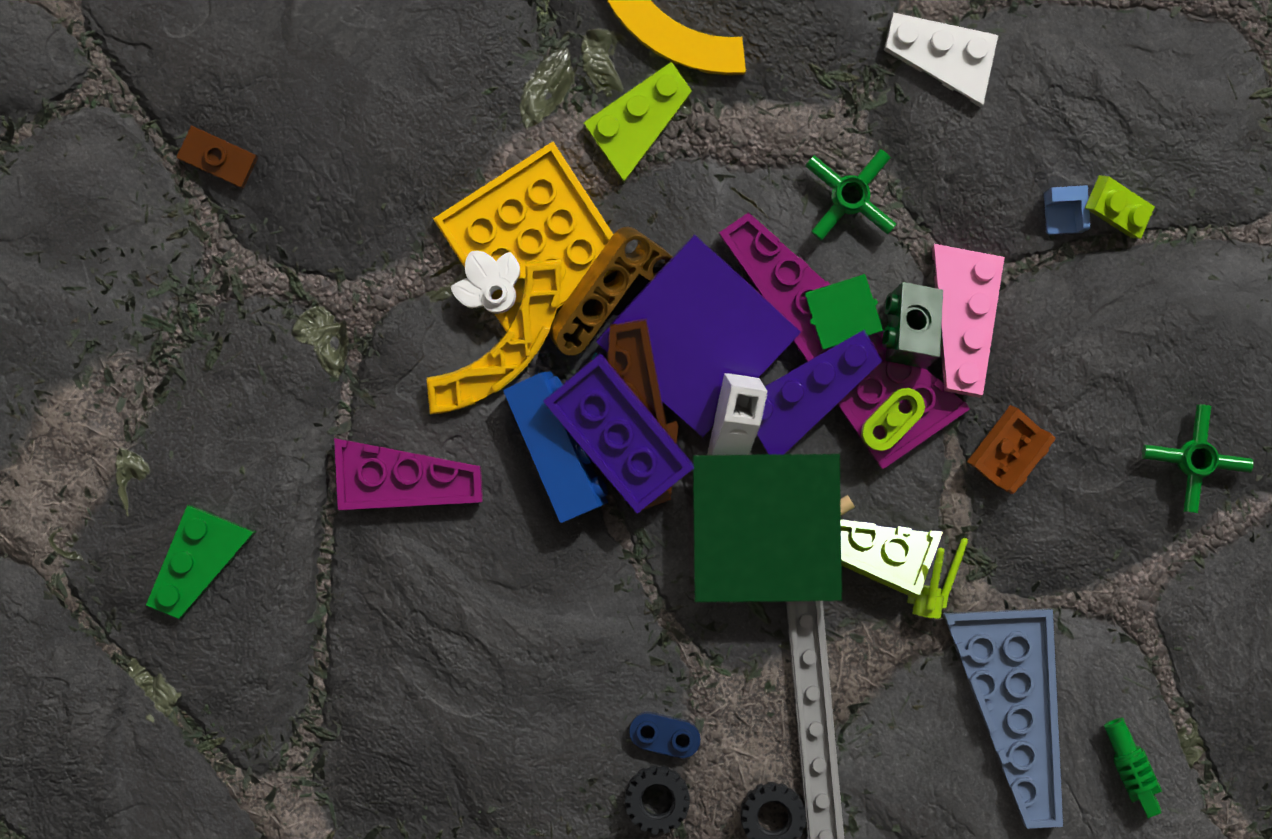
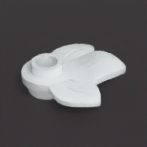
(484, 278)

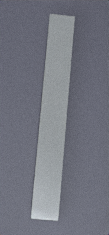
(815, 720)

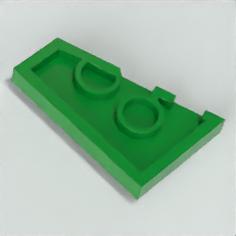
(195, 558)

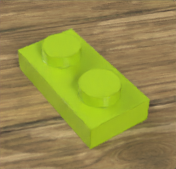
(1119, 207)

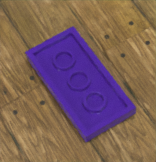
(618, 433)

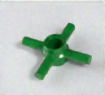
(859, 182)
(1211, 458)

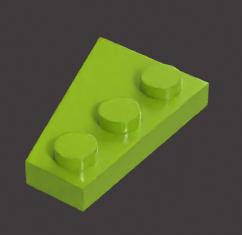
(637, 118)

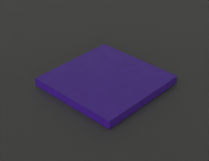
(703, 326)

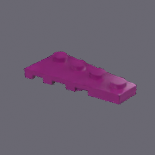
(395, 478)

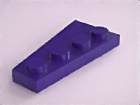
(812, 390)

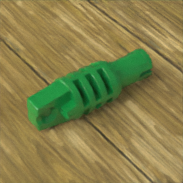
(1134, 767)

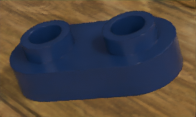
(665, 734)

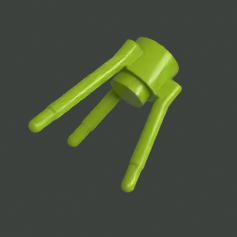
(931, 598)

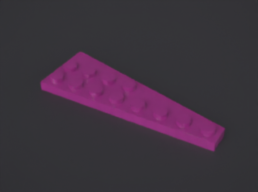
(783, 281)

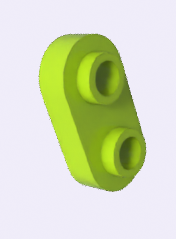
(892, 420)

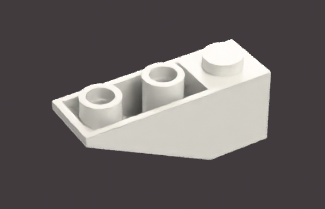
(737, 415)

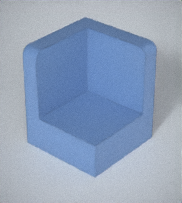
(1066, 210)

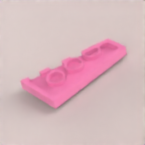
(968, 315)

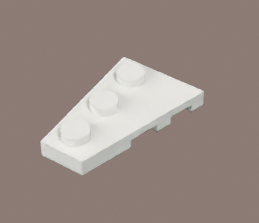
(947, 52)

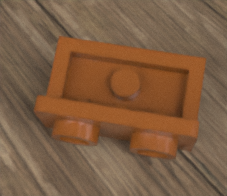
(1011, 450)

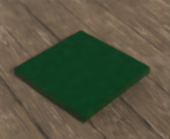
(767, 528)

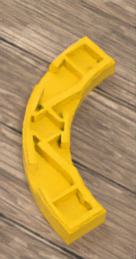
(677, 42)
(514, 349)

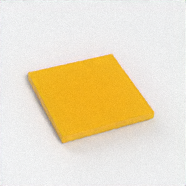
(534, 214)

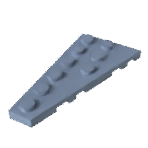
(1014, 684)

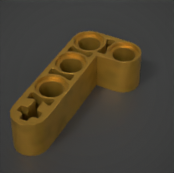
(606, 294)

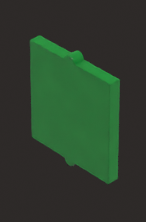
(843, 311)

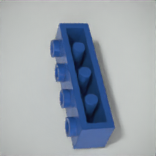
(556, 454)

